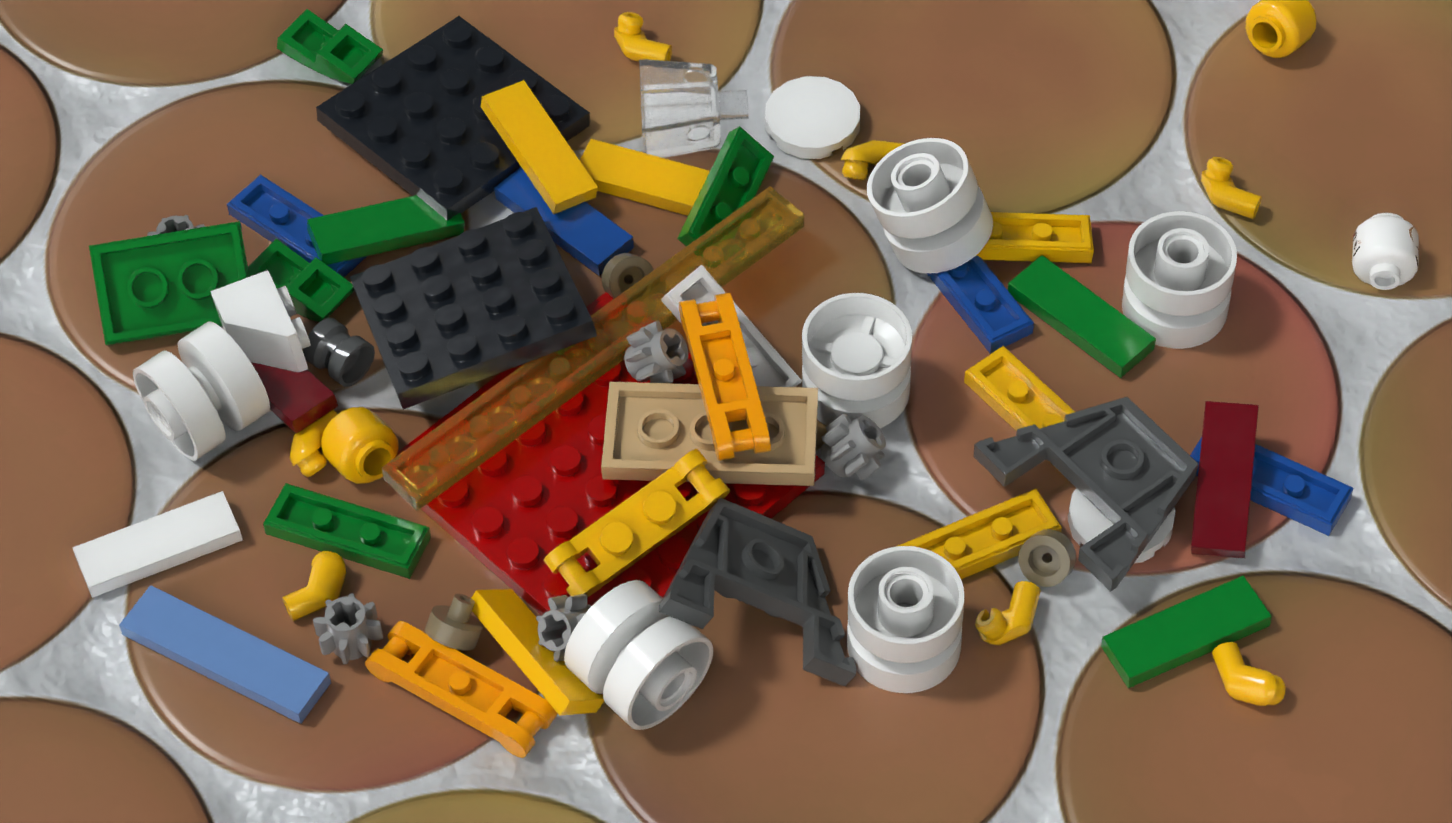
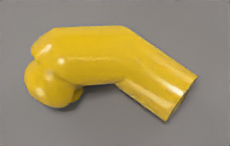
(634, 41)
(858, 157)
(1223, 192)
(306, 444)
(324, 583)
(1011, 623)
(1247, 682)

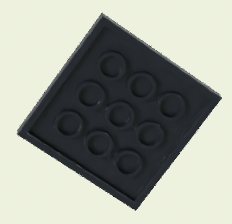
(425, 121)
(472, 307)

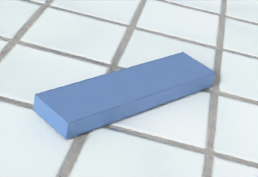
(225, 654)

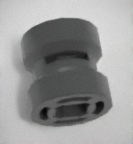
(343, 355)

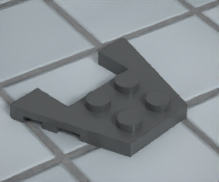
(1116, 463)
(764, 567)

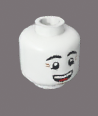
(1385, 249)

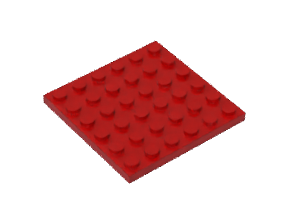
(552, 489)

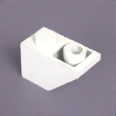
(260, 322)

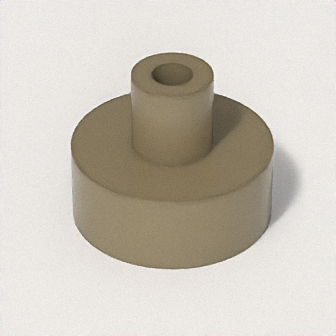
(623, 272)
(1047, 558)
(455, 624)

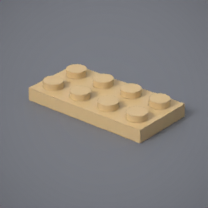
(661, 422)

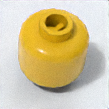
(1280, 26)
(359, 444)

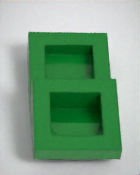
(329, 51)
(312, 286)

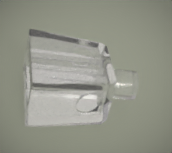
(684, 107)

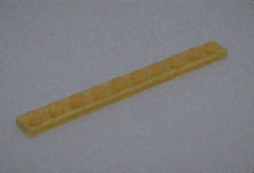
(552, 380)

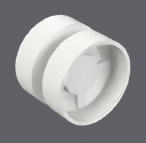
(930, 205)
(1179, 278)
(858, 358)
(201, 390)
(905, 619)
(638, 655)

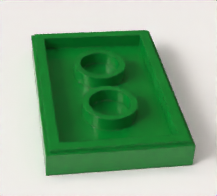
(165, 281)

